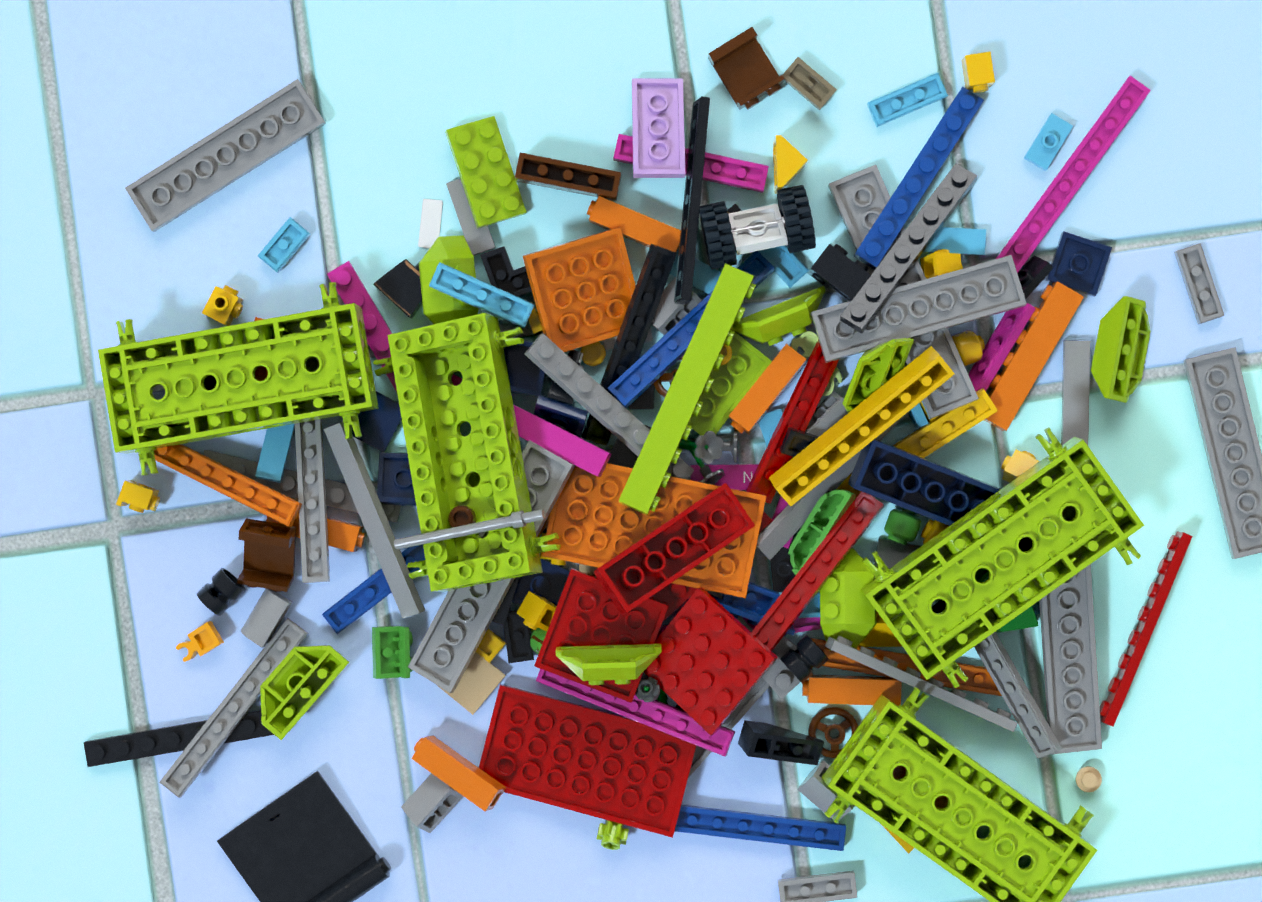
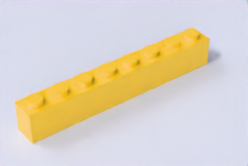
(861, 426)

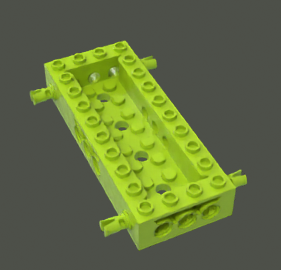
(239, 401)
(445, 459)
(990, 540)
(976, 798)

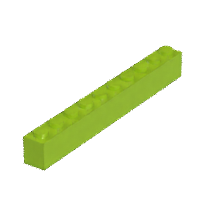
(686, 390)

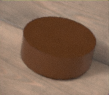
(461, 516)

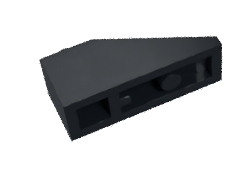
(778, 743)

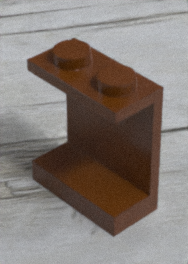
(745, 69)
(267, 555)

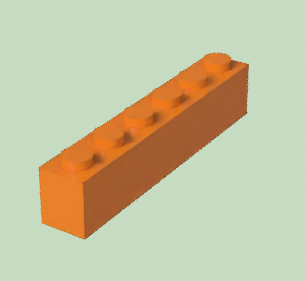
(1031, 352)

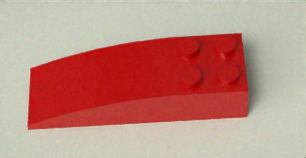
(674, 549)

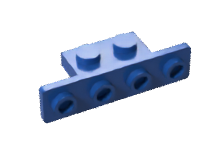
(754, 606)

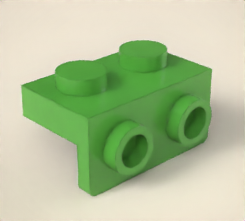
(391, 651)

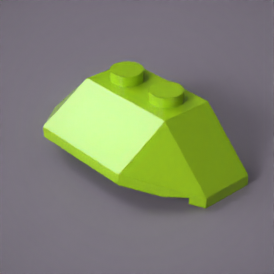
(456, 254)
(781, 319)
(1121, 349)
(875, 369)
(843, 604)
(608, 661)
(297, 685)

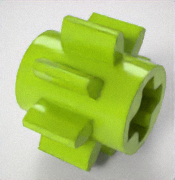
(612, 835)

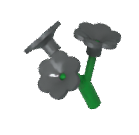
(710, 448)

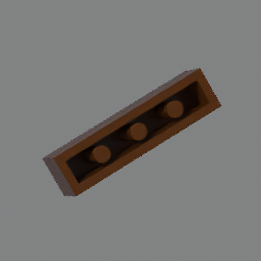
(568, 176)

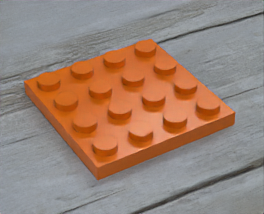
(582, 288)

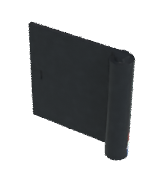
(306, 851)

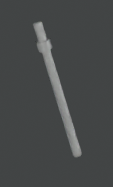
(517, 520)

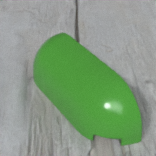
(818, 525)

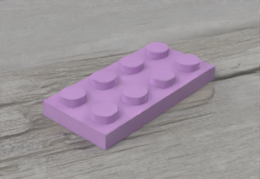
(658, 128)

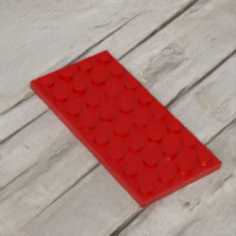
(586, 760)

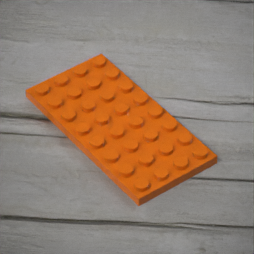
(598, 527)

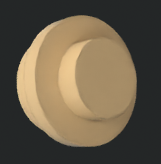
(1088, 779)

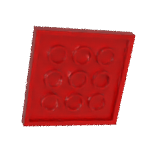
(591, 618)
(708, 661)

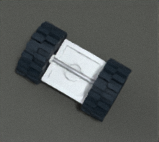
(758, 227)

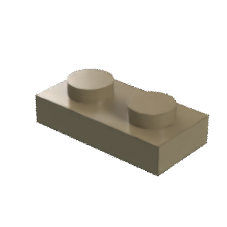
(808, 83)

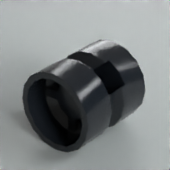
(224, 583)
(804, 659)

